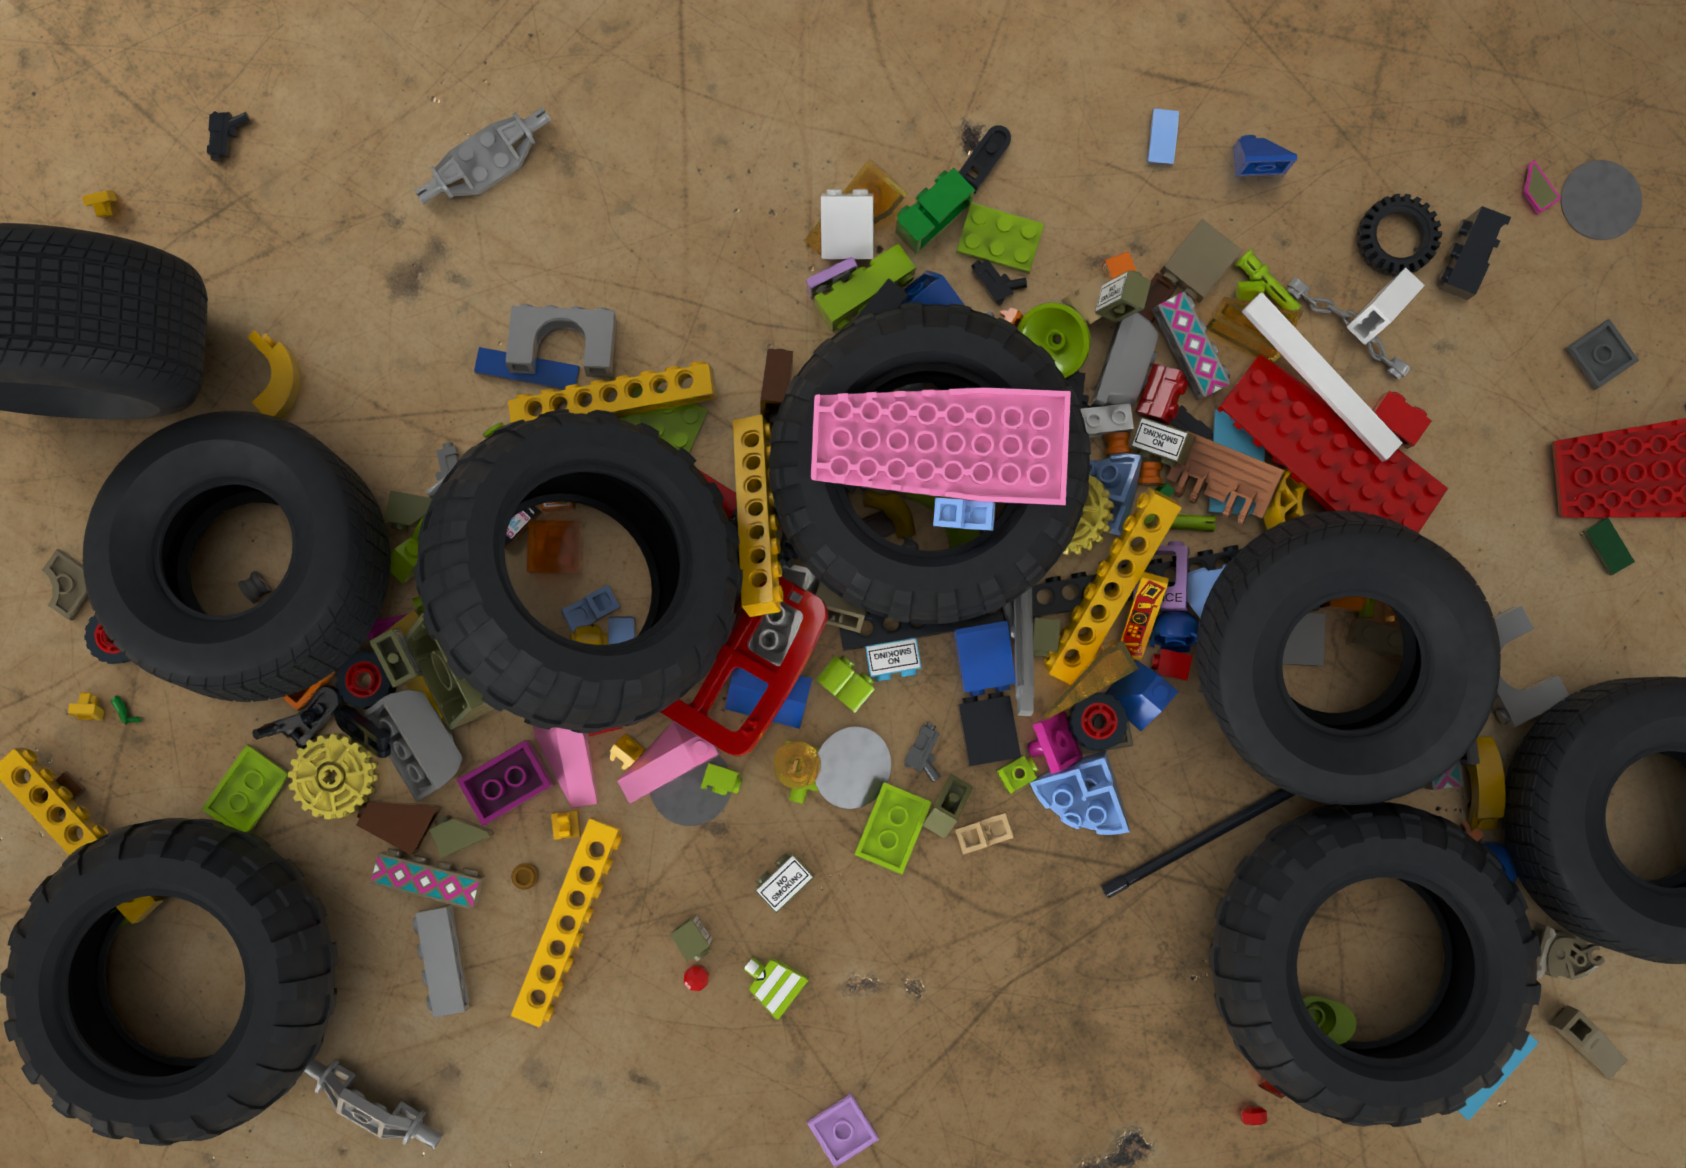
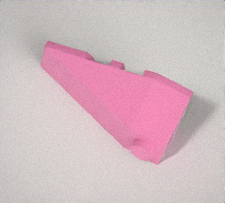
(665, 760)
(570, 762)

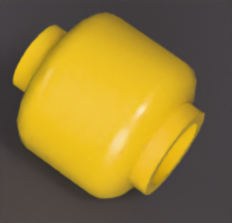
(590, 635)

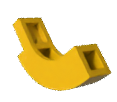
(285, 377)
(1487, 786)

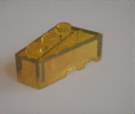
(1235, 327)

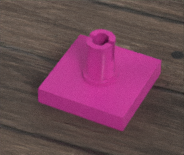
(1055, 743)

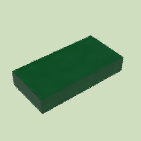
(1609, 546)

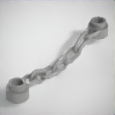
(1298, 289)

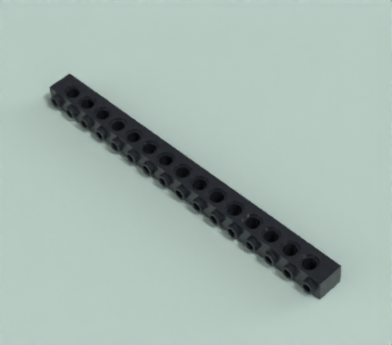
(1056, 605)

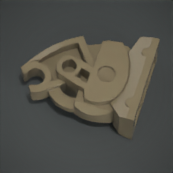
(1561, 957)

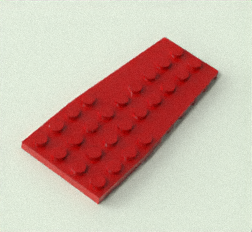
(1325, 451)
(1623, 473)

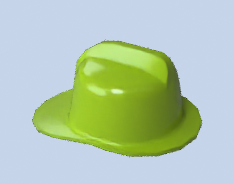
(1332, 1018)

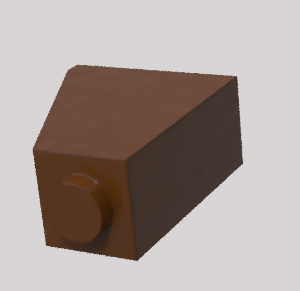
(775, 382)
(398, 822)

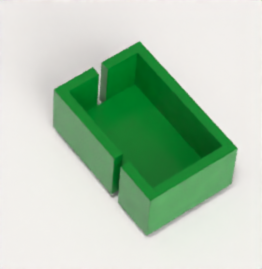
(934, 209)

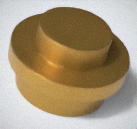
(524, 876)

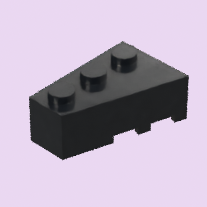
(1471, 252)

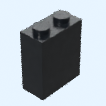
(988, 729)

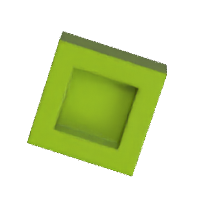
(1249, 290)

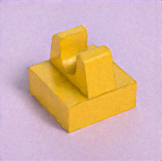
(100, 202)
(86, 708)
(626, 750)
(566, 825)

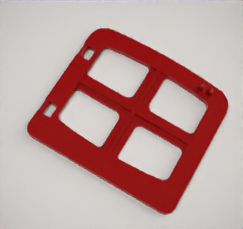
(738, 655)

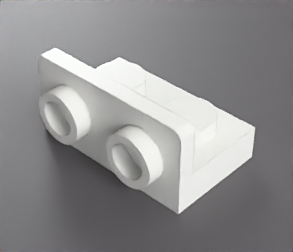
(1107, 419)

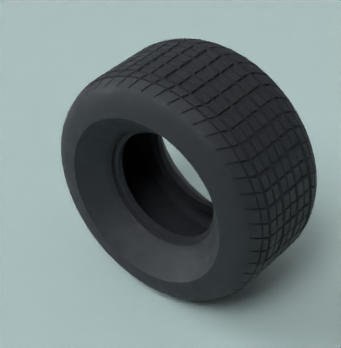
(97, 325)
(162, 502)
(1407, 732)
(1558, 815)

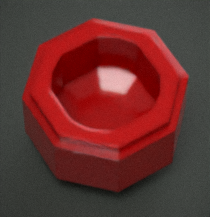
(696, 977)
(1253, 1115)

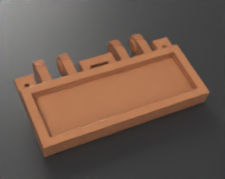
(1227, 472)

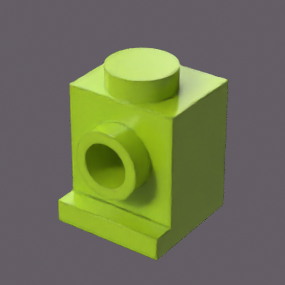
(1007, 773)
(721, 779)

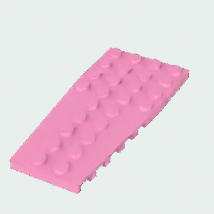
(947, 443)

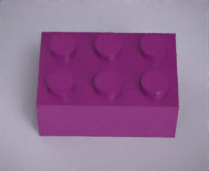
(505, 782)

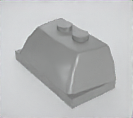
(1126, 362)
(418, 741)

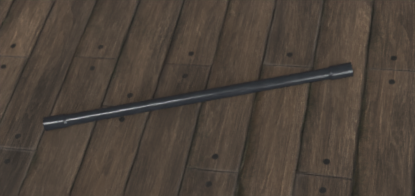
(1123, 881)

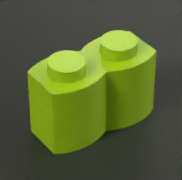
(846, 683)

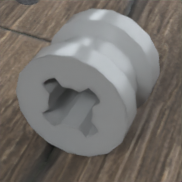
(254, 587)

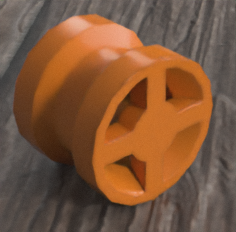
(1117, 443)
(1150, 474)

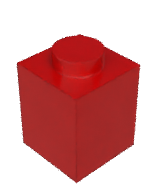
(1171, 664)

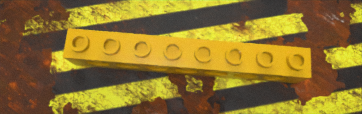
(701, 390)
(1125, 581)
(767, 598)
(47, 814)
(526, 1006)

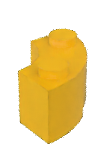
(1286, 501)

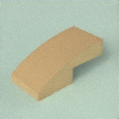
(985, 833)

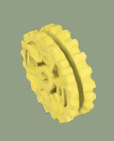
(1093, 519)
(313, 774)

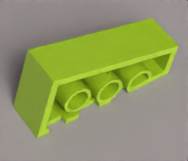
(850, 298)

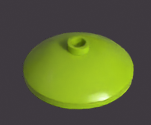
(1053, 319)

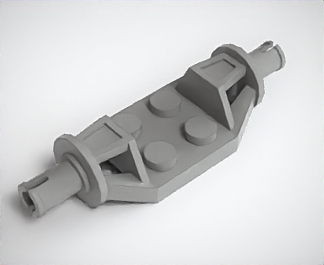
(484, 157)
(368, 1115)

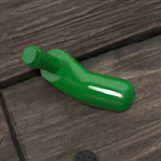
(121, 709)

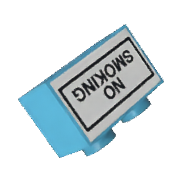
(893, 658)

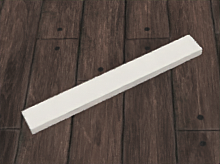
(1322, 377)

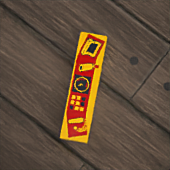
(1143, 613)

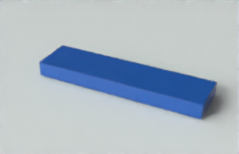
(547, 372)

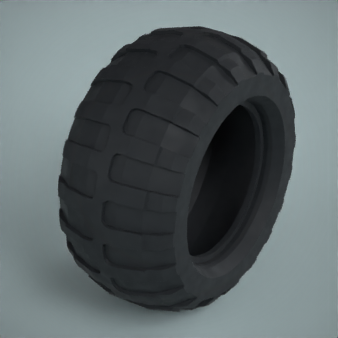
(647, 491)
(835, 544)
(1483, 986)
(63, 1004)

